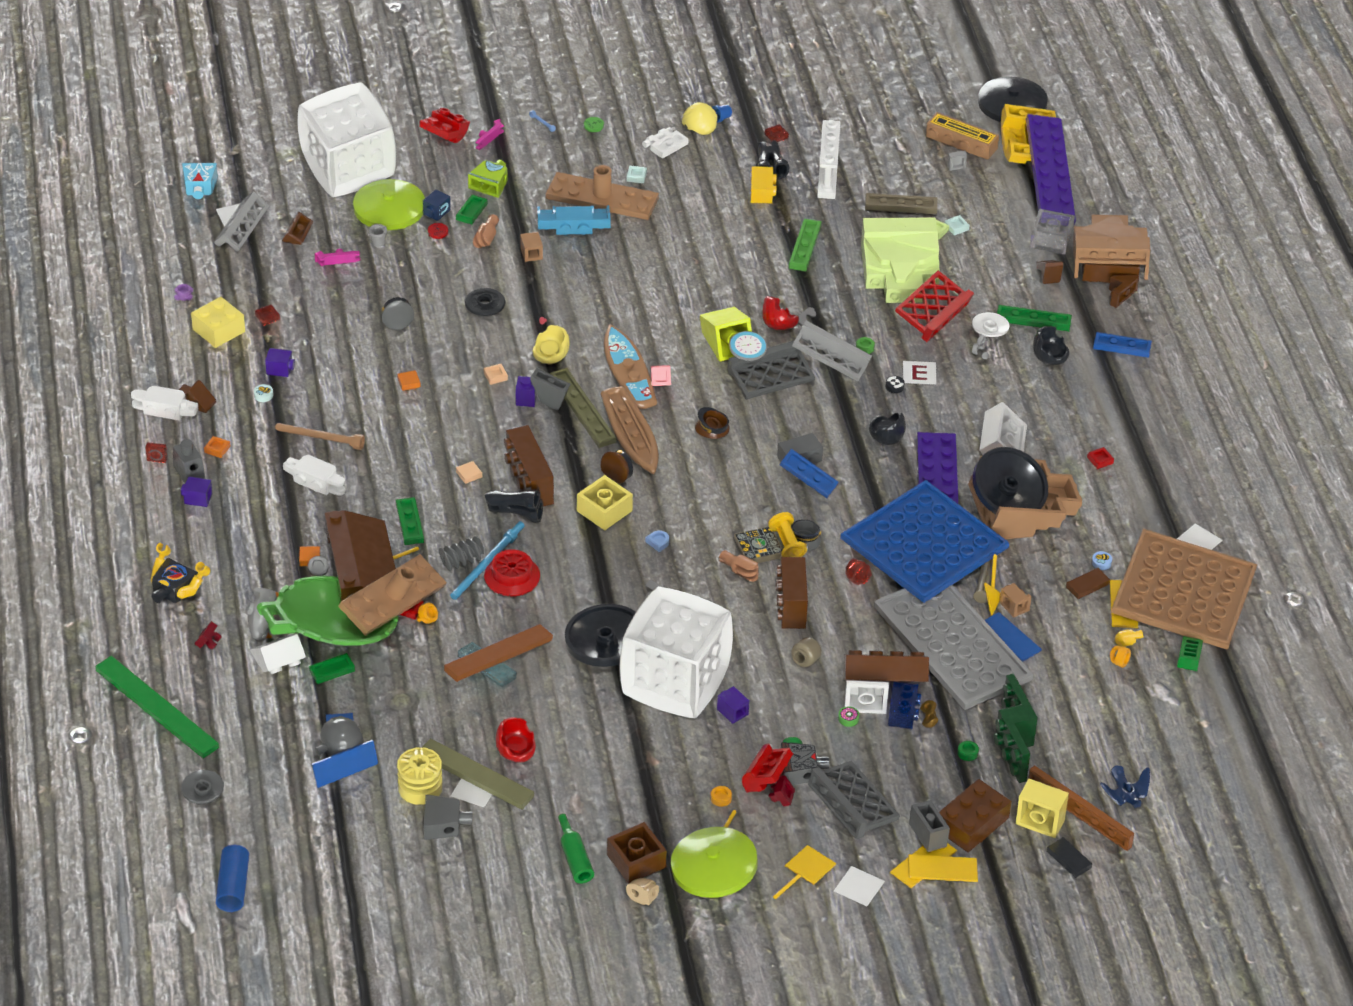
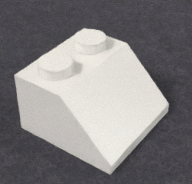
(279, 653)
(867, 695)

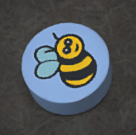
(1102, 560)

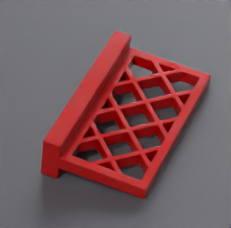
(943, 317)

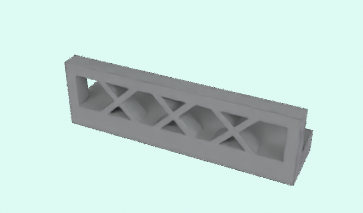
(240, 217)
(834, 348)

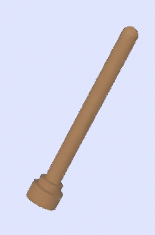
(356, 441)

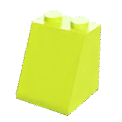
(720, 327)

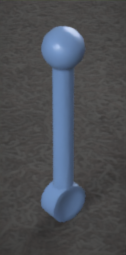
(552, 128)

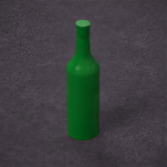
(575, 853)

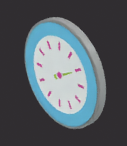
(748, 346)

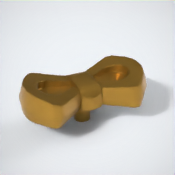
(928, 708)

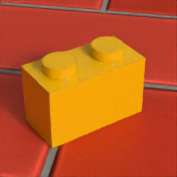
(762, 184)

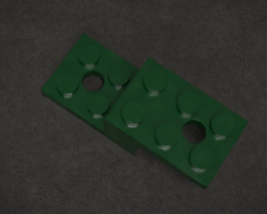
(1015, 728)

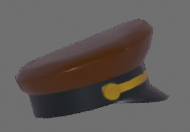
(712, 423)
(616, 466)

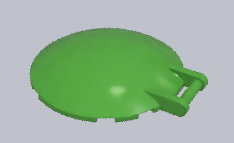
(313, 611)

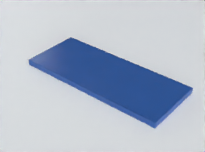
(1014, 638)
(345, 763)

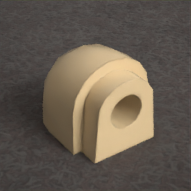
(642, 890)

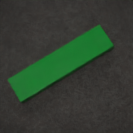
(1035, 318)

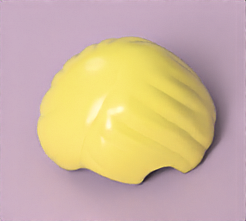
(700, 118)
(551, 345)

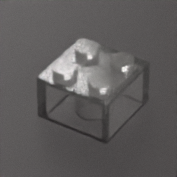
(1052, 231)

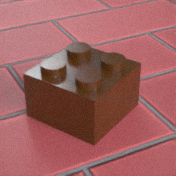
(636, 852)

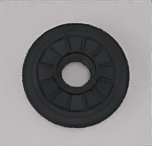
(495, 304)

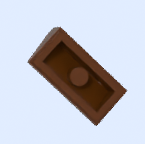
(298, 229)

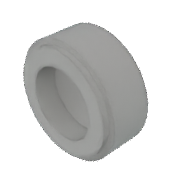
(318, 566)

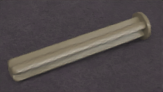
(985, 576)

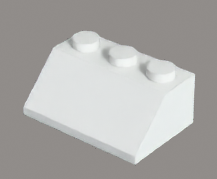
(1002, 429)

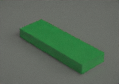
(409, 521)

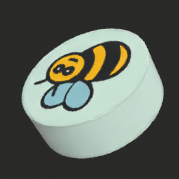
(263, 393)

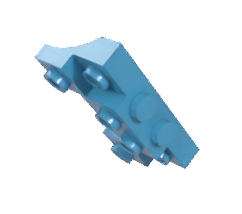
(574, 219)

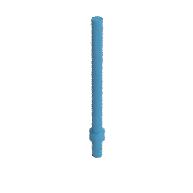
(509, 537)

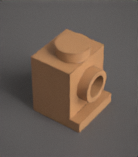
(1015, 600)

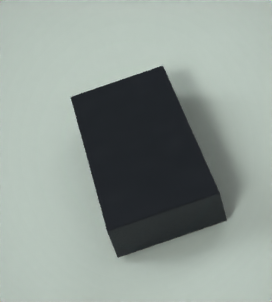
(1069, 857)

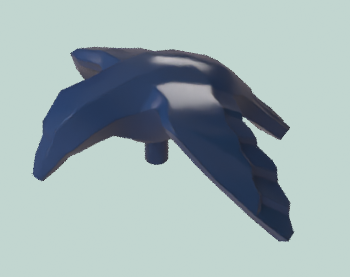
(1125, 790)

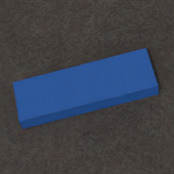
(1122, 344)
(809, 473)

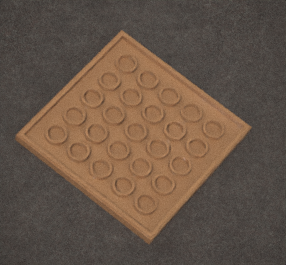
(1184, 588)

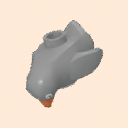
(257, 623)

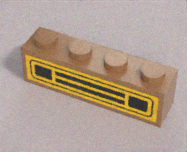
(962, 135)

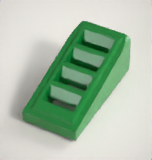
(1190, 655)

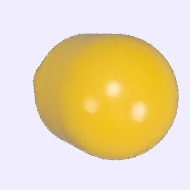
(1127, 637)

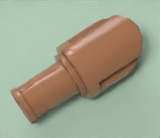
(486, 232)
(740, 565)

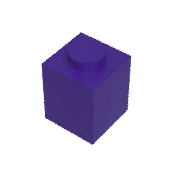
(279, 362)
(525, 392)
(197, 491)
(732, 704)

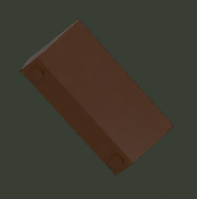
(359, 550)

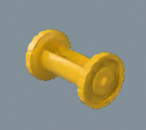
(782, 524)

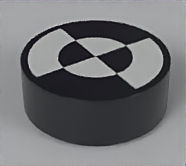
(895, 384)

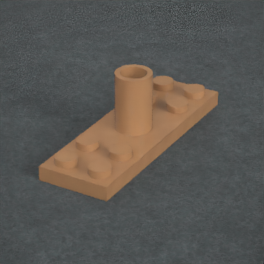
(601, 192)
(392, 594)

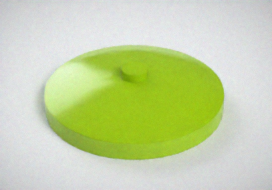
(389, 203)
(714, 862)

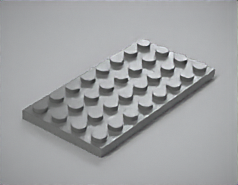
(958, 641)

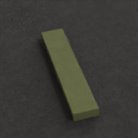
(586, 411)
(481, 776)

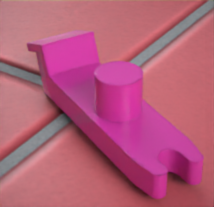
(487, 137)
(337, 258)

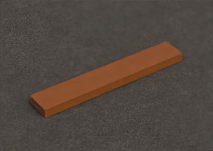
(498, 652)
(1087, 812)

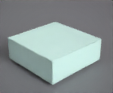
(636, 174)
(957, 225)

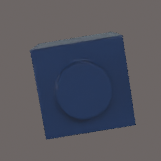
(436, 205)

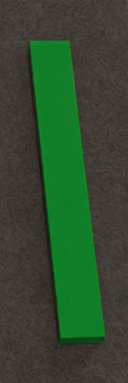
(157, 707)

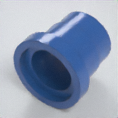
(722, 112)

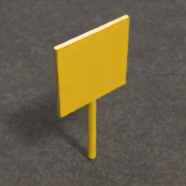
(808, 865)

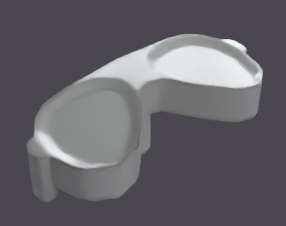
(809, 312)
(981, 340)

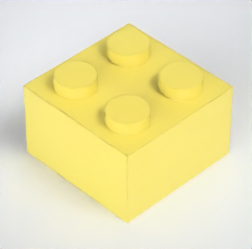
(218, 322)
(604, 502)
(1042, 808)

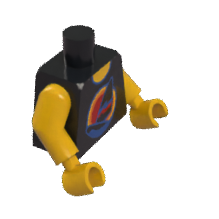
(173, 579)

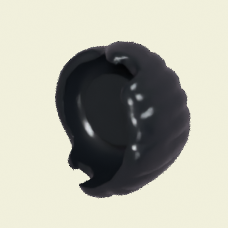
(1049, 346)
(888, 429)

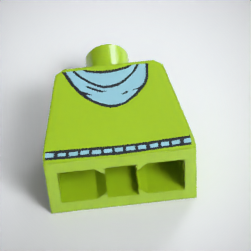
(488, 178)

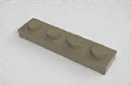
(901, 203)

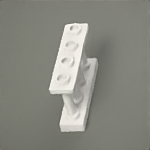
(829, 159)

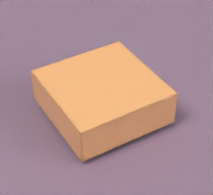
(495, 374)
(469, 472)

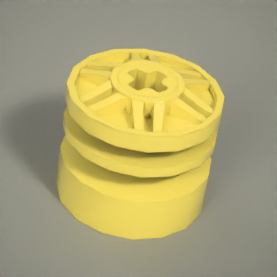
(419, 775)

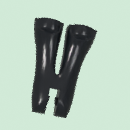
(773, 153)
(522, 503)

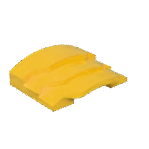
(1014, 131)

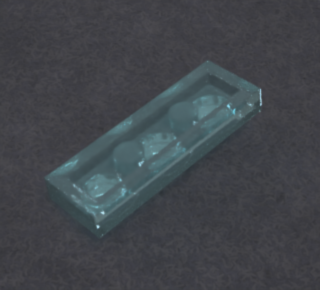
(498, 673)

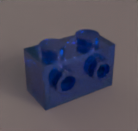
(903, 705)

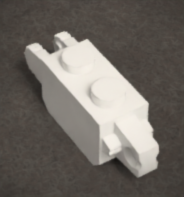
(163, 403)
(315, 475)

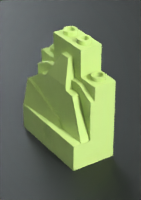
(899, 255)

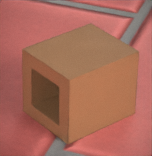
(531, 246)

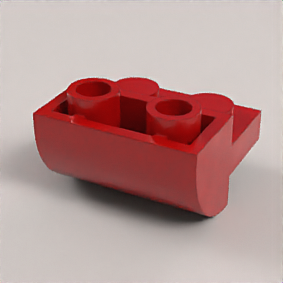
(446, 125)
(765, 768)

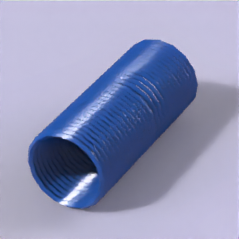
(232, 878)

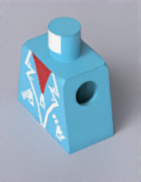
(199, 178)

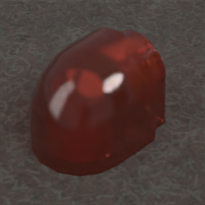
(858, 571)

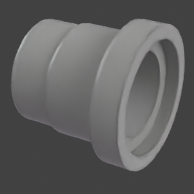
(378, 234)

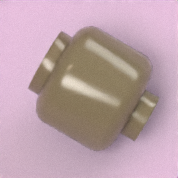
(806, 652)

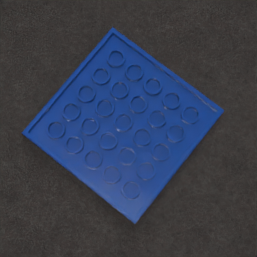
(924, 541)

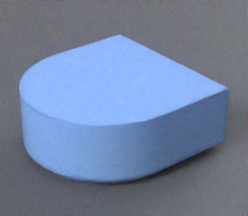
(658, 540)

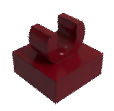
(207, 635)
(783, 791)

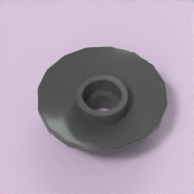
(202, 786)

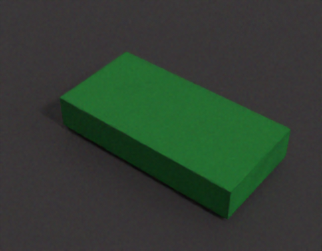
(471, 209)
(332, 668)

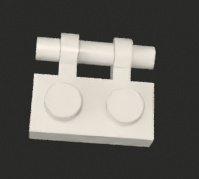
(665, 142)

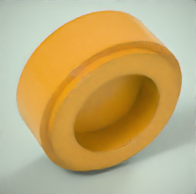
(721, 796)

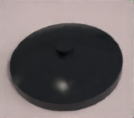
(1010, 91)
(1009, 480)
(597, 634)

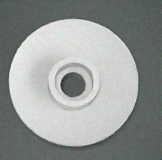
(990, 324)

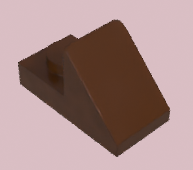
(1050, 270)
(1122, 288)
(199, 394)

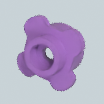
(183, 292)

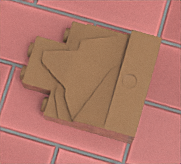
(1111, 242)
(1023, 522)

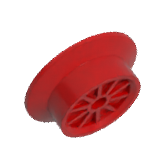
(512, 573)

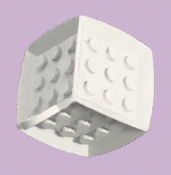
(346, 139)
(676, 652)

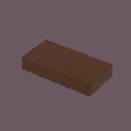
(1088, 583)

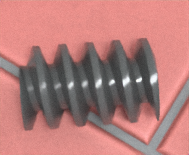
(461, 552)

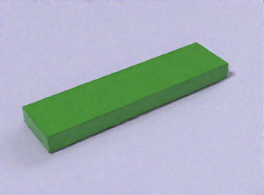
(805, 245)

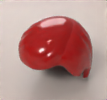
(776, 317)
(515, 740)

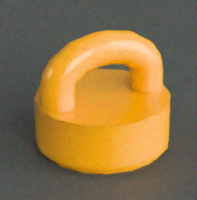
(427, 613)
(1122, 656)

